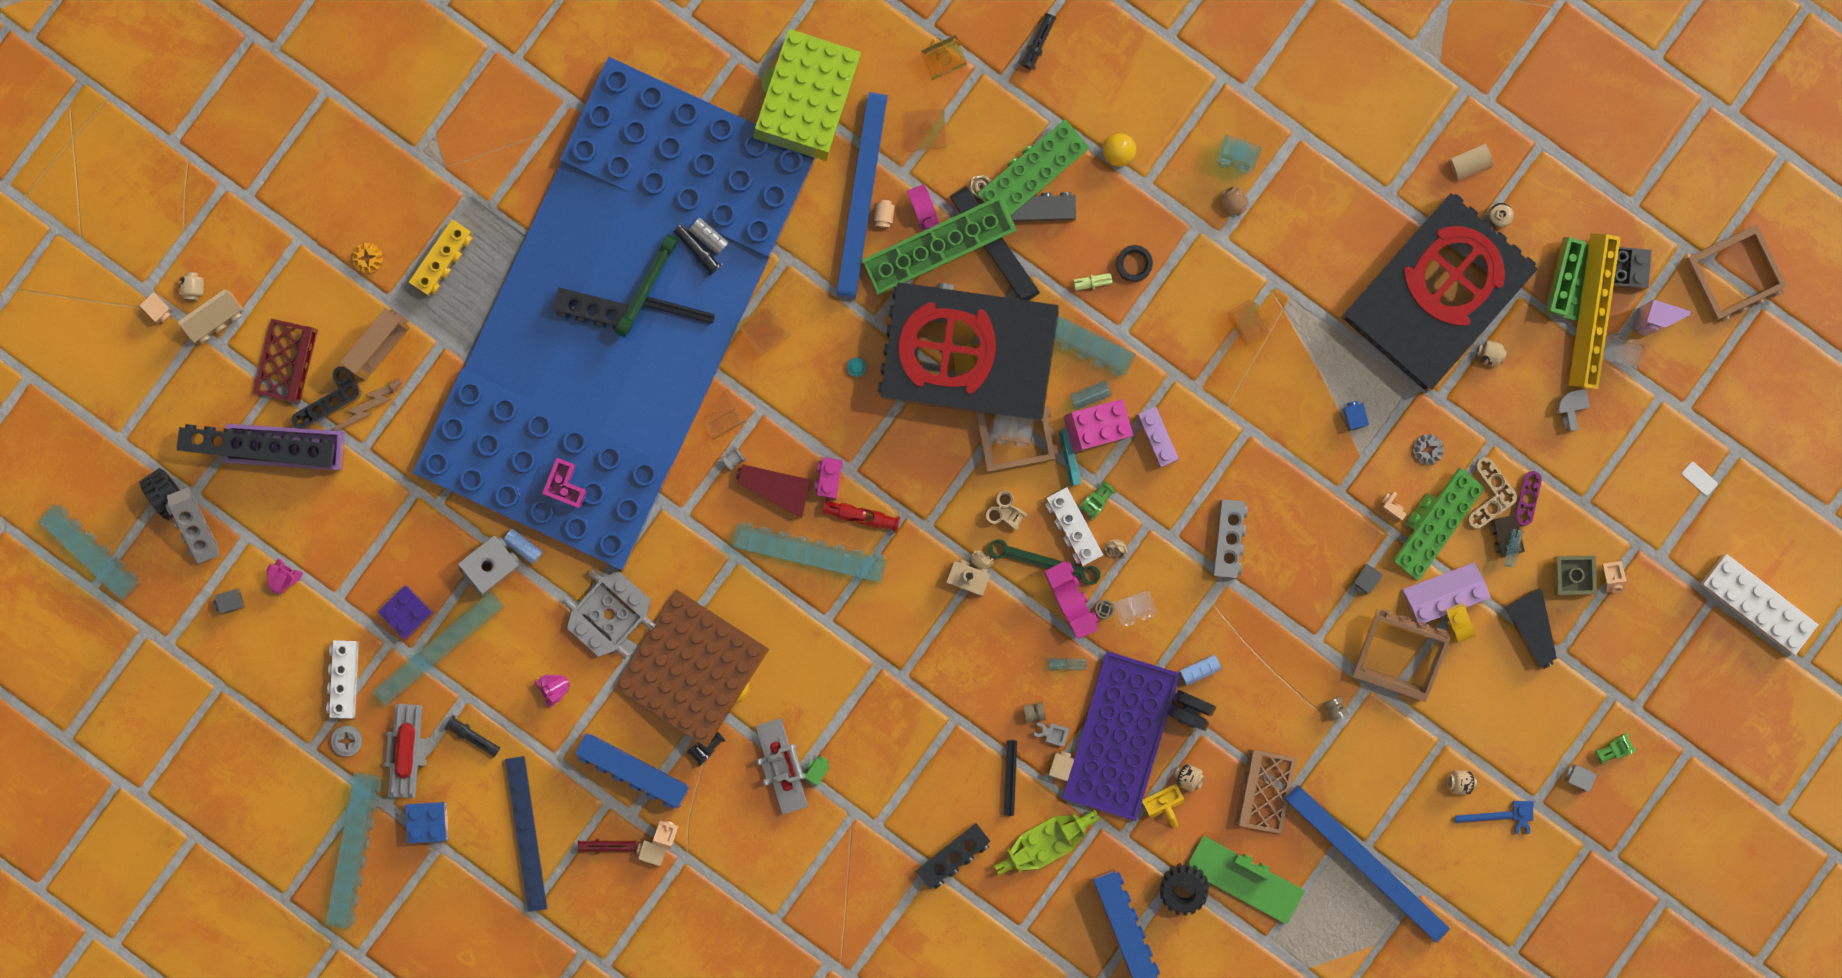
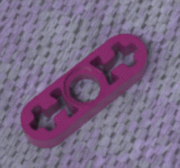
(1519, 511)

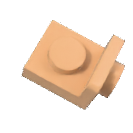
(1394, 510)
(1614, 576)
(665, 834)

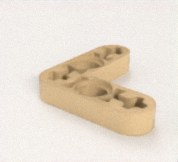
(1497, 499)

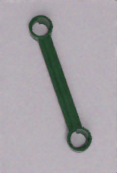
(628, 319)
(1041, 561)

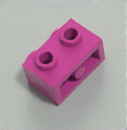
(829, 478)

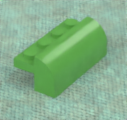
(1568, 280)

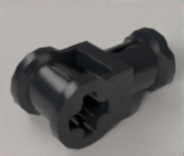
(704, 751)

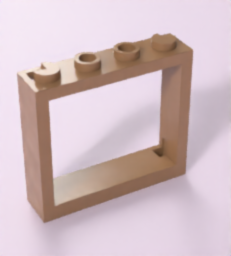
(1709, 298)
(376, 343)
(1048, 431)
(1391, 682)

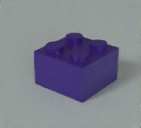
(406, 612)

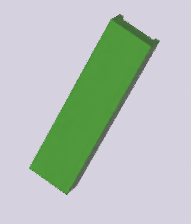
(939, 245)

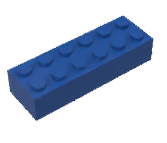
(632, 770)
(1124, 925)

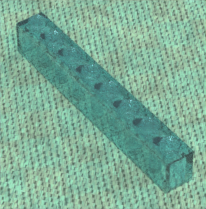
(809, 553)
(439, 649)
(352, 850)

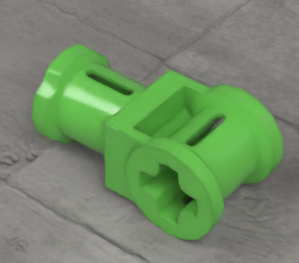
(1096, 501)
(1618, 748)

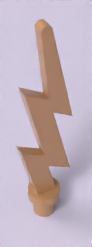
(378, 399)

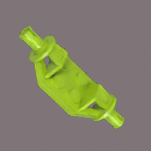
(1047, 842)

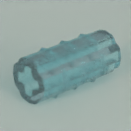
(1090, 395)

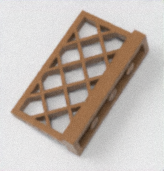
(1249, 786)

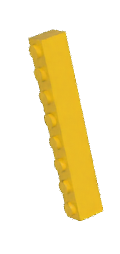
(1594, 311)

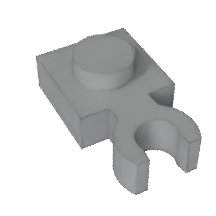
(1055, 733)

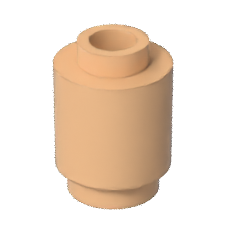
(884, 214)

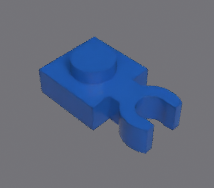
(1523, 812)

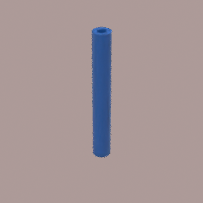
(1484, 817)

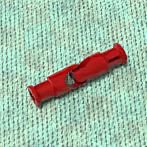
(851, 513)

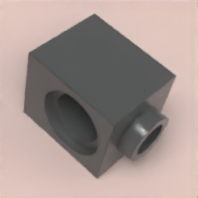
(1367, 579)
(229, 601)

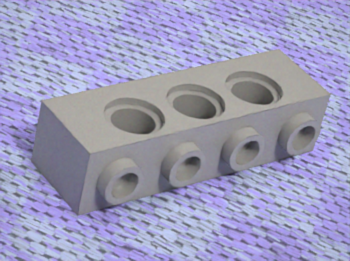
(1228, 508)
(187, 514)

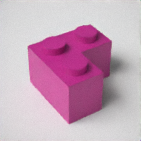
(559, 484)

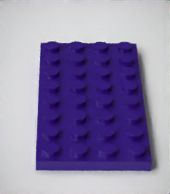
(1121, 735)

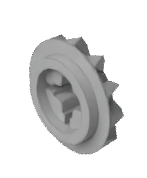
(1424, 457)
(339, 747)

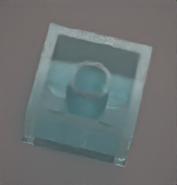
(1238, 154)

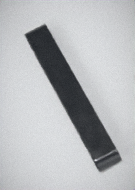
(1000, 252)

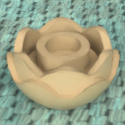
(976, 182)
(1116, 549)
(981, 560)

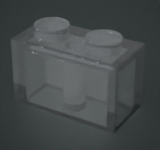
(1622, 352)
(1013, 430)
(1135, 607)

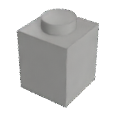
(1580, 777)

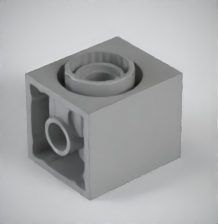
(490, 553)

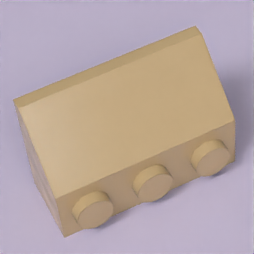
(211, 317)

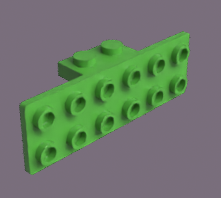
(1036, 167)
(1436, 521)
(1246, 879)

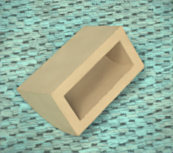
(1471, 162)

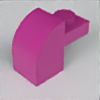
(923, 207)

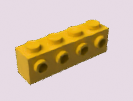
(441, 257)

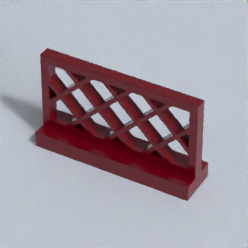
(301, 364)

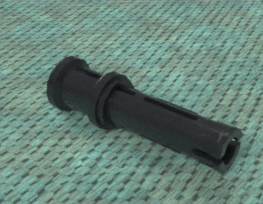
(1034, 52)
(704, 257)
(464, 731)

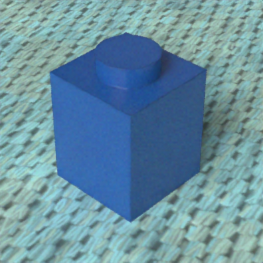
(1355, 415)

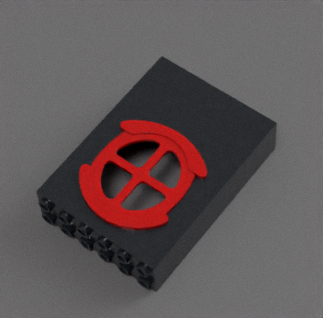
(1413, 324)
(1011, 360)

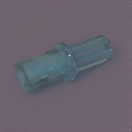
(1513, 548)
(1067, 664)

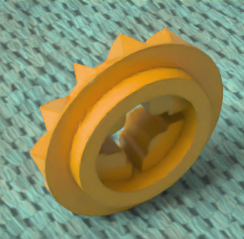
(374, 263)

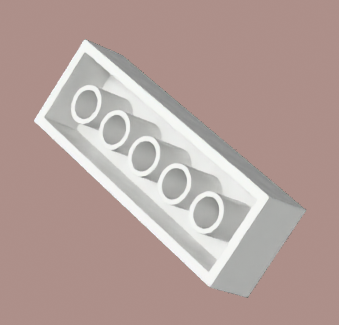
(1758, 604)

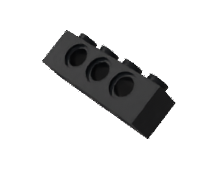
(565, 297)
(942, 857)

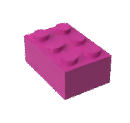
(1098, 425)

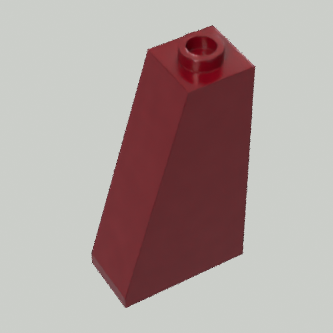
(780, 488)

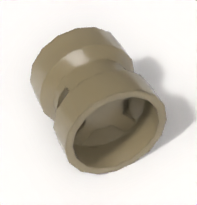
(1102, 607)
(1335, 708)
(1029, 712)

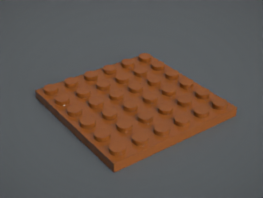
(691, 668)

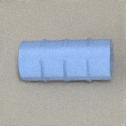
(522, 546)
(1200, 670)

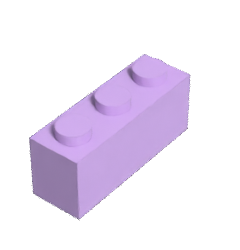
(1157, 437)

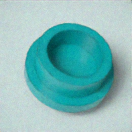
(856, 367)

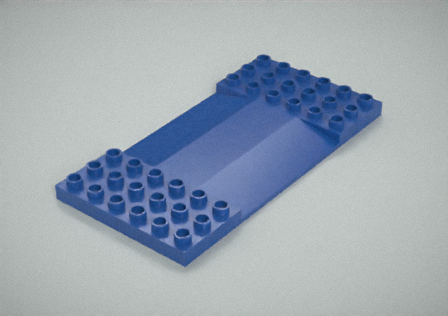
(577, 389)

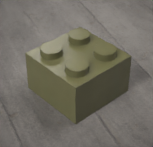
(1575, 575)

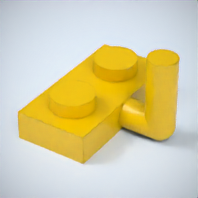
(1164, 802)

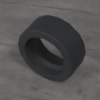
(1137, 249)

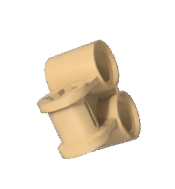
(1007, 512)

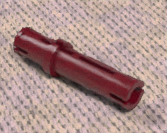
(583, 846)

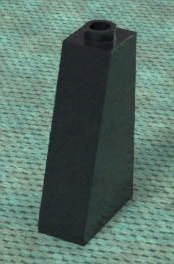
(1533, 626)

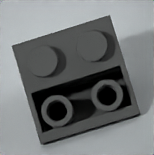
(1633, 268)

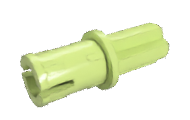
(1093, 281)

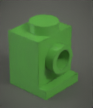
(817, 769)

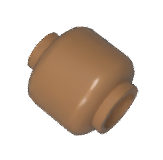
(1234, 201)

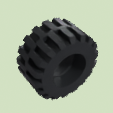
(156, 488)
(1176, 902)

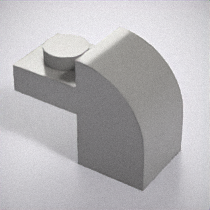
(1569, 404)

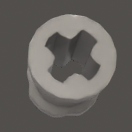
(733, 458)

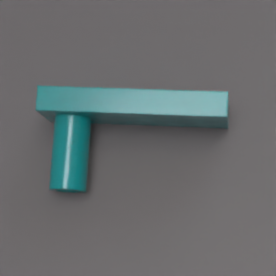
(1069, 458)

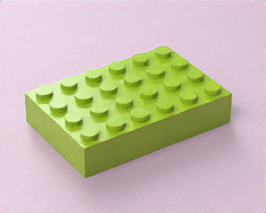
(807, 94)

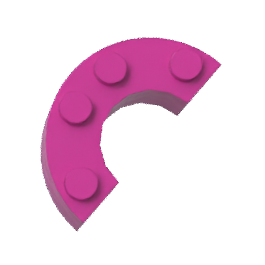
(1071, 600)

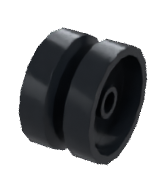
(1191, 711)

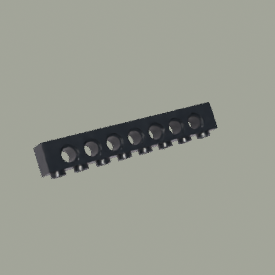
(187, 443)

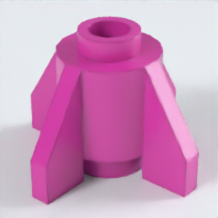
(281, 577)
(552, 688)

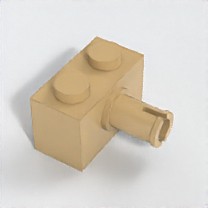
(968, 577)

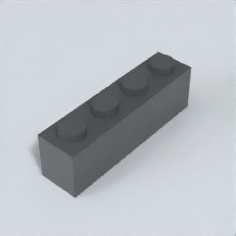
(1047, 208)

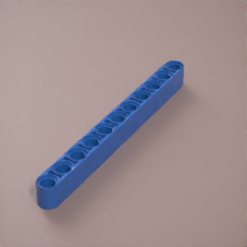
(862, 195)
(1367, 863)

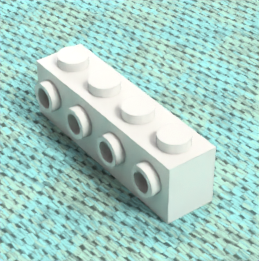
(1074, 526)
(343, 679)

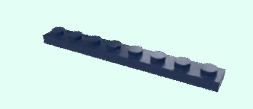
(526, 833)

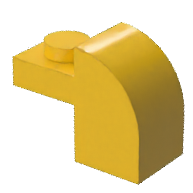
(1459, 623)

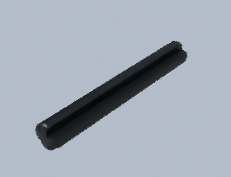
(679, 310)
(1010, 778)

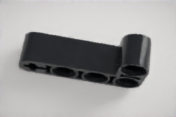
(325, 402)

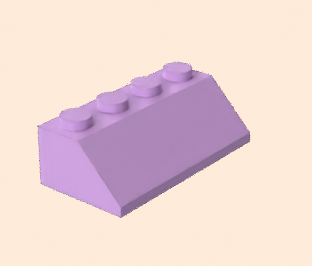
(1657, 316)
(1433, 596)

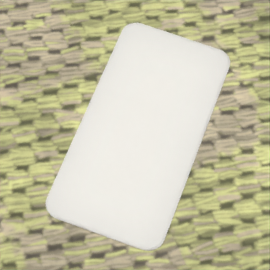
(1699, 478)

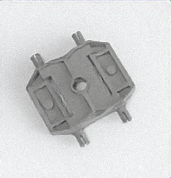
(597, 602)

